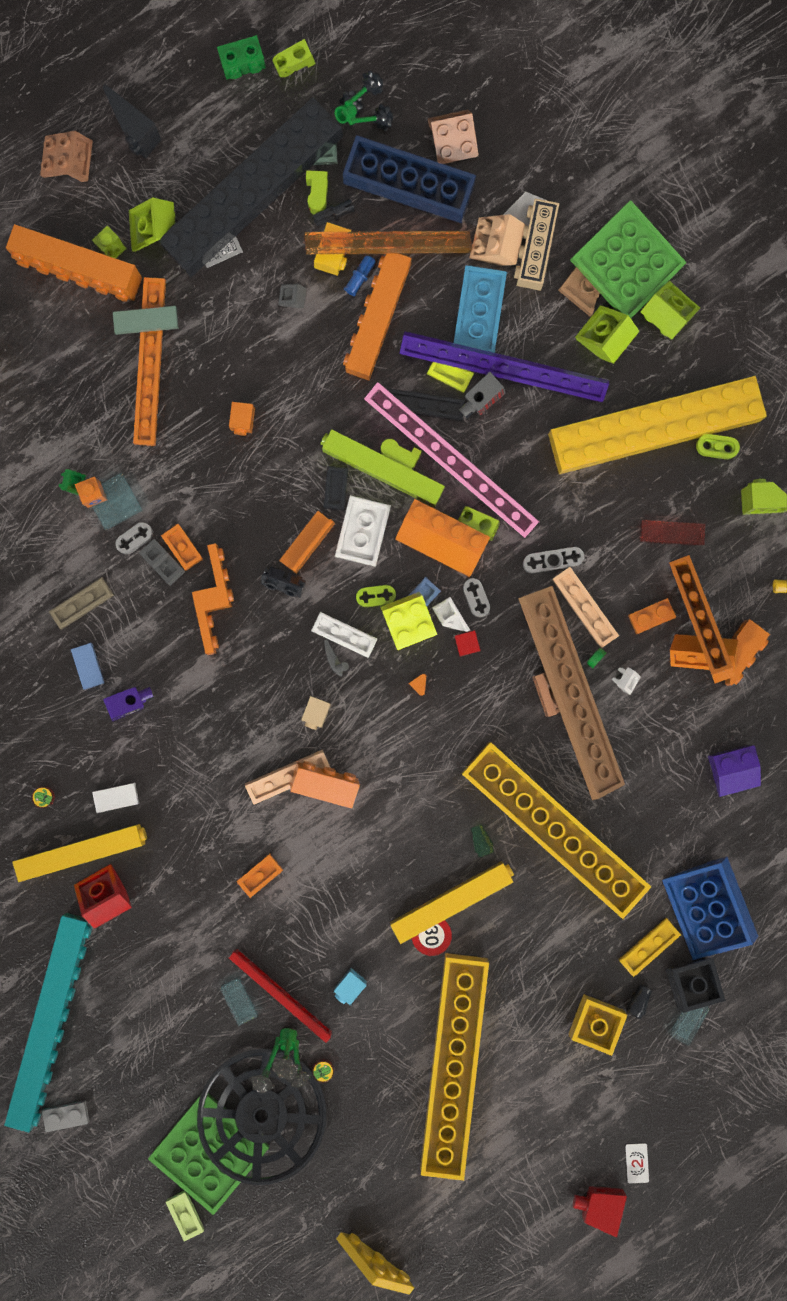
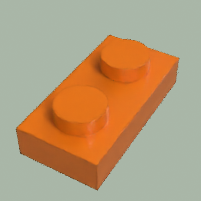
(182, 547)
(652, 616)
(260, 875)

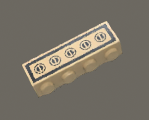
(537, 244)

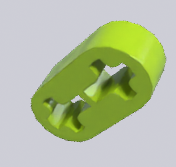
(374, 591)

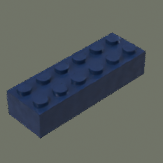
(408, 179)

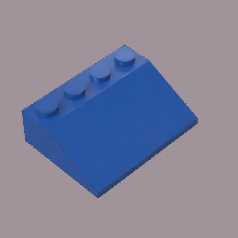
(710, 909)

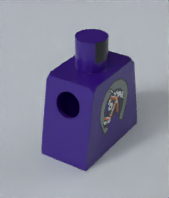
(119, 708)

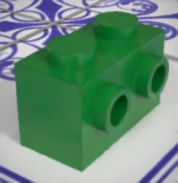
(241, 57)

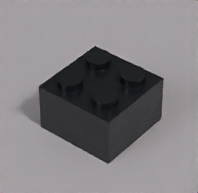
(695, 984)

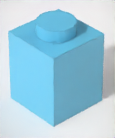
(349, 987)

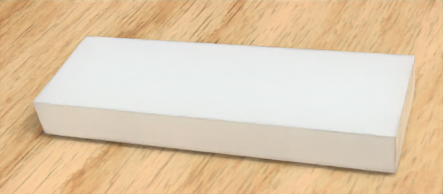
(344, 634)

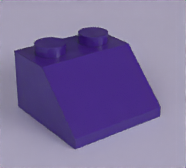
(736, 770)

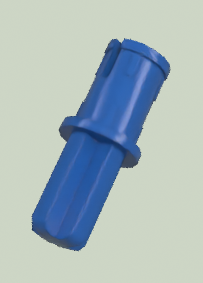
(360, 275)

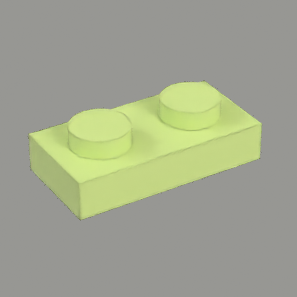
(185, 1215)

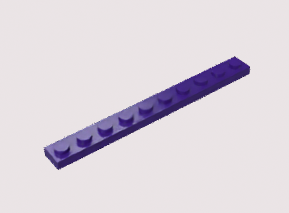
(504, 366)

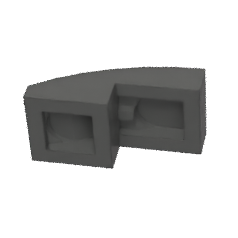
(162, 562)

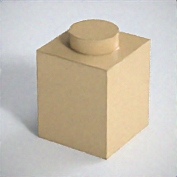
(315, 713)

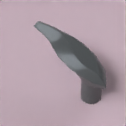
(333, 660)

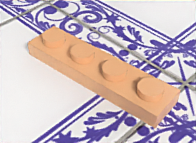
(585, 607)
(280, 779)

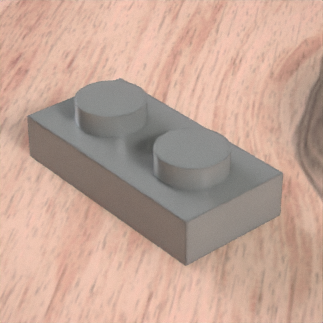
(65, 1116)

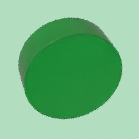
(596, 658)

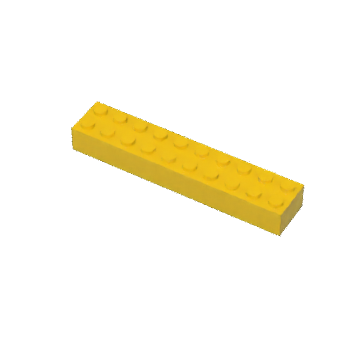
(657, 425)
(556, 830)
(454, 1066)

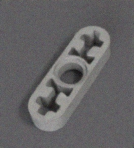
(569, 563)

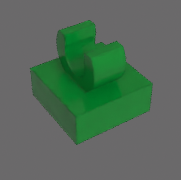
(71, 478)

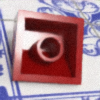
(102, 896)

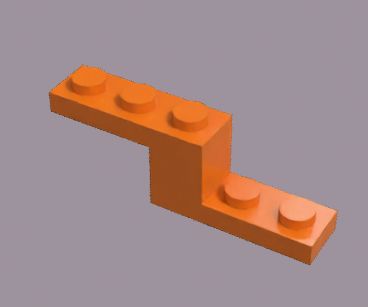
(213, 599)

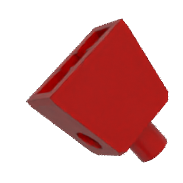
(602, 1208)

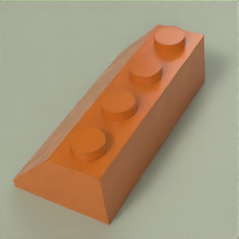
(442, 538)

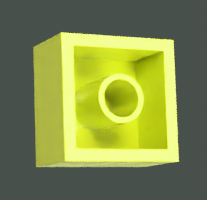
(408, 620)

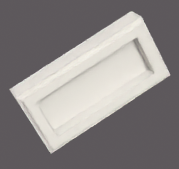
(115, 797)

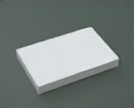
(362, 531)

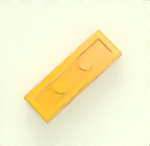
(649, 947)

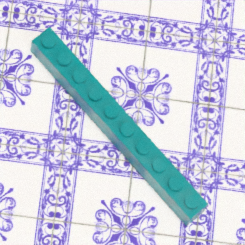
(47, 1023)

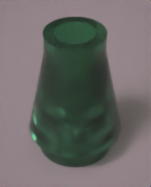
(482, 842)

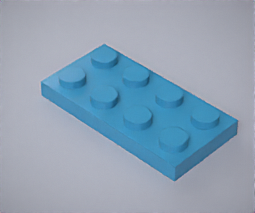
(480, 308)

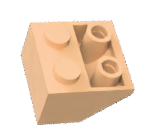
(497, 240)

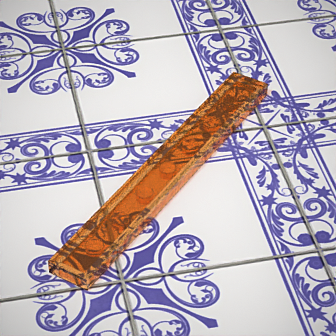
(387, 242)

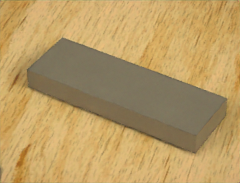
(81, 603)

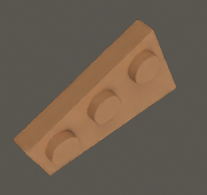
(580, 291)

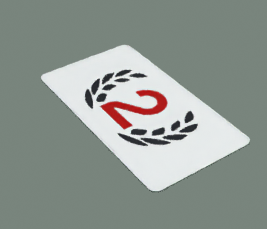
(637, 1163)

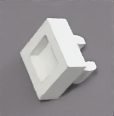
(628, 680)

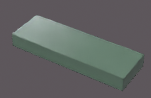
(145, 320)

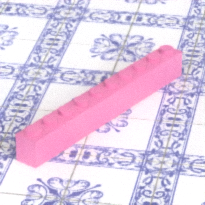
(451, 460)

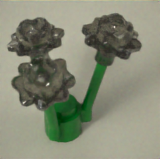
(284, 1067)

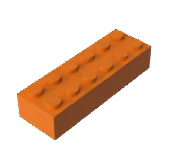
(74, 263)

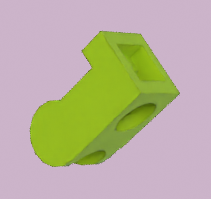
(293, 59)
(319, 186)
(393, 451)
(479, 522)

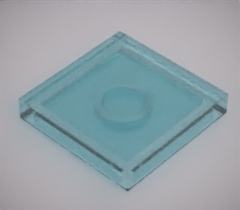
(120, 502)

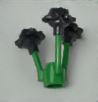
(352, 104)

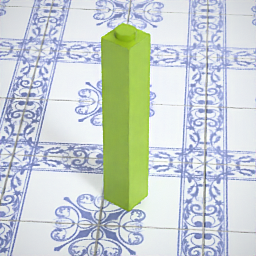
(382, 468)

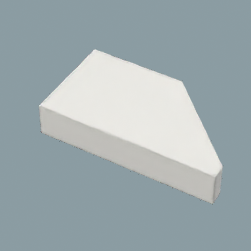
(450, 616)

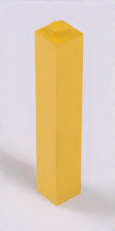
(79, 852)
(452, 901)

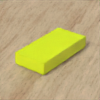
(451, 375)

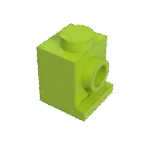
(109, 243)

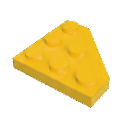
(374, 1265)

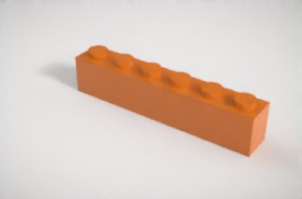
(378, 315)
(702, 619)

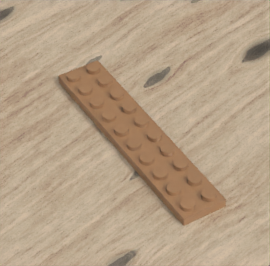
(572, 692)

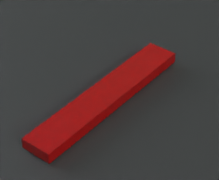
(281, 995)

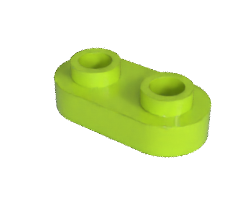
(717, 446)

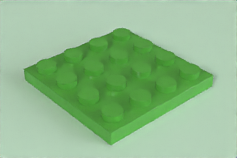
(628, 260)
(187, 1164)

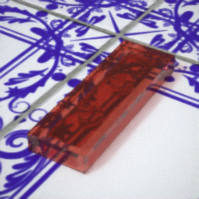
(672, 532)

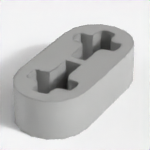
(131, 534)
(480, 595)

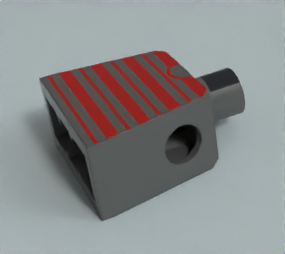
(489, 389)

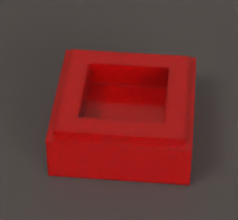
(467, 643)

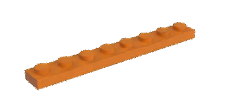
(149, 368)

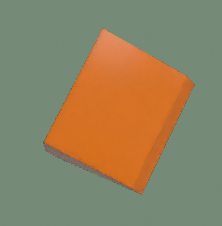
(419, 684)

